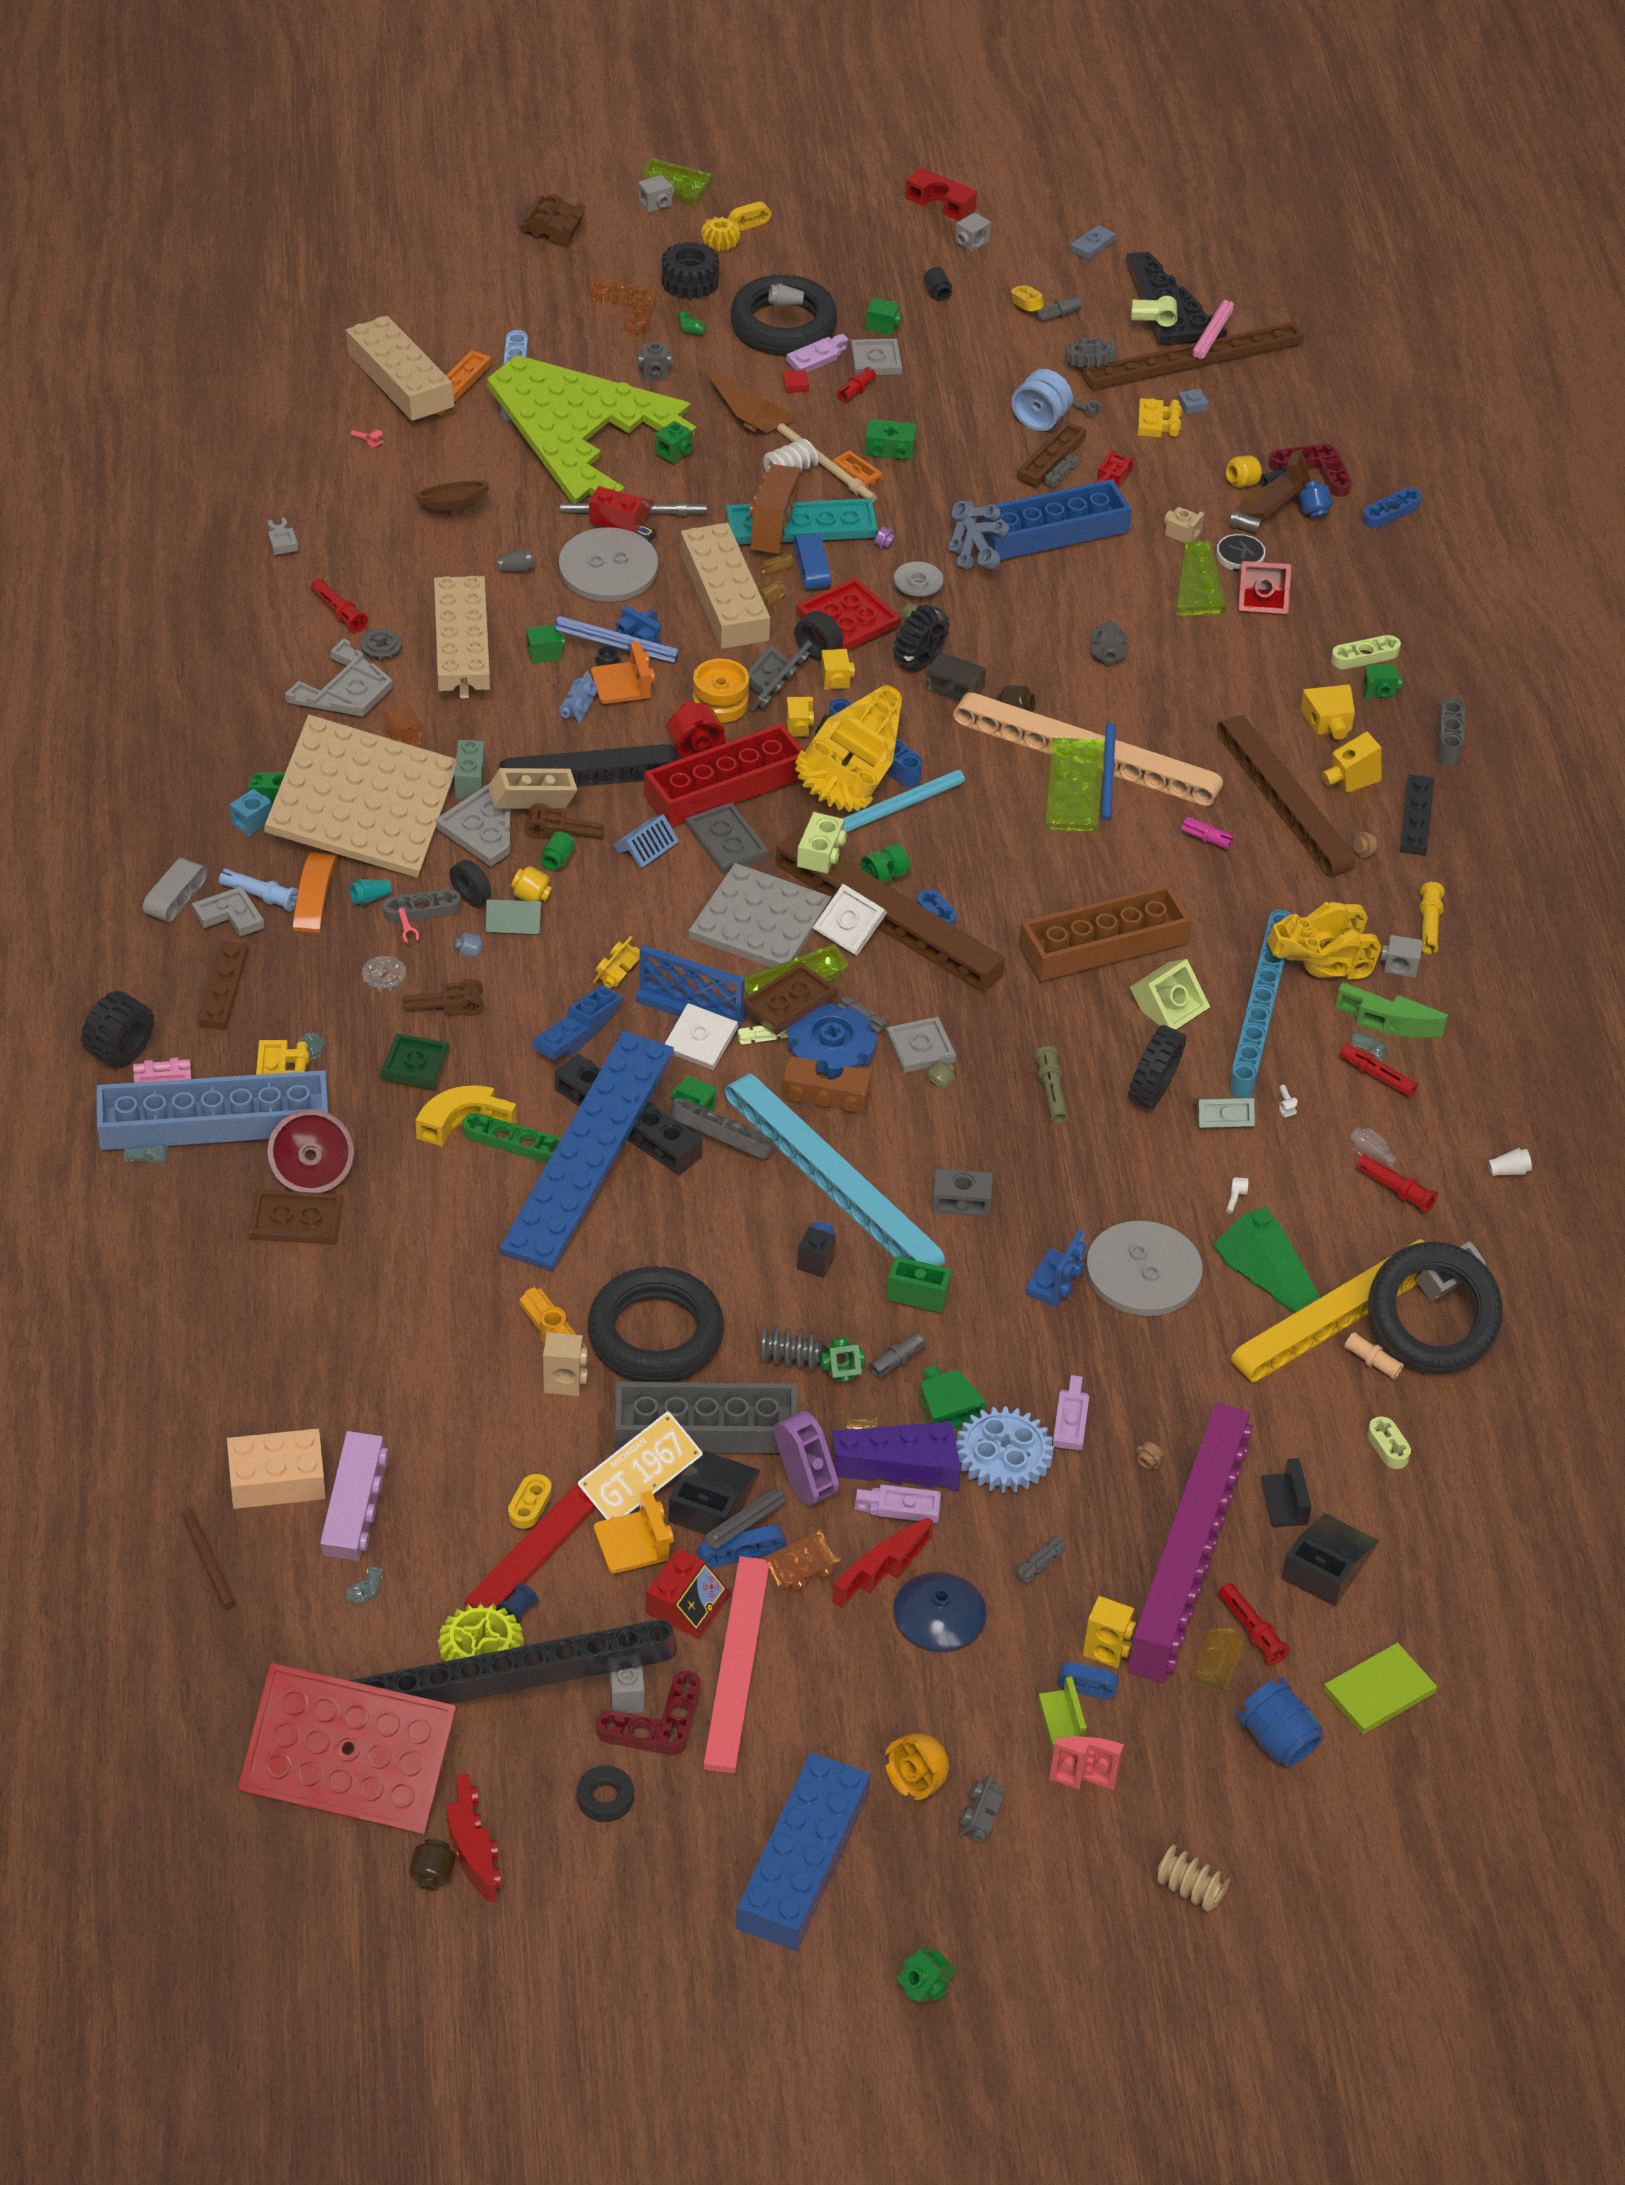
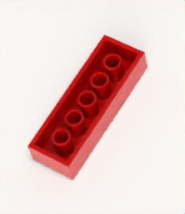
(723, 774)

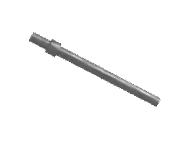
(680, 508)

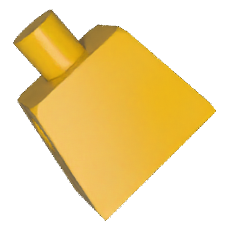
(1329, 710)
(1355, 764)

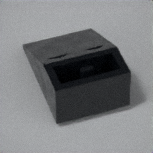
(710, 1492)
(1327, 1558)

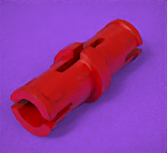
(856, 384)

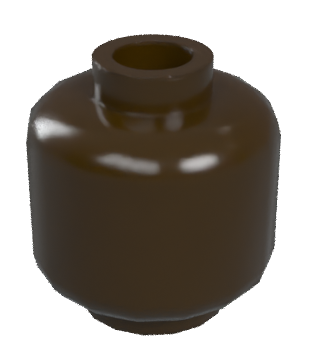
(1018, 696)
(432, 1864)

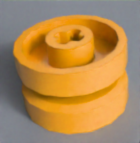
(723, 687)

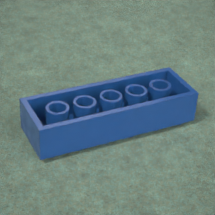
(1060, 519)
(803, 1851)

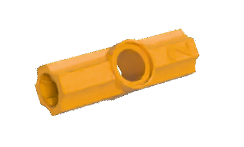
(544, 1314)

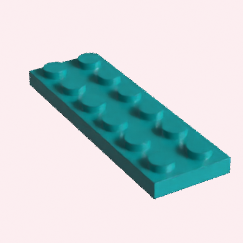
(828, 518)

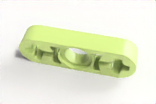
(1381, 649)

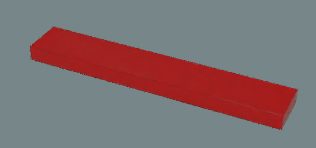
(533, 1549)

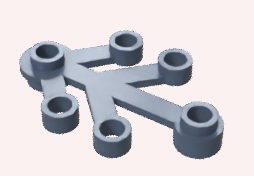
(964, 515)

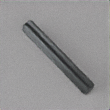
(745, 1518)

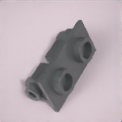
(984, 1797)

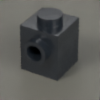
(816, 1252)

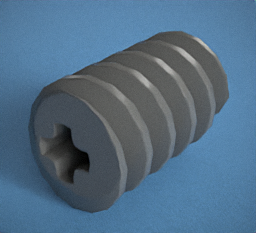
(791, 1348)

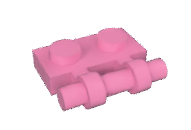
(162, 1071)

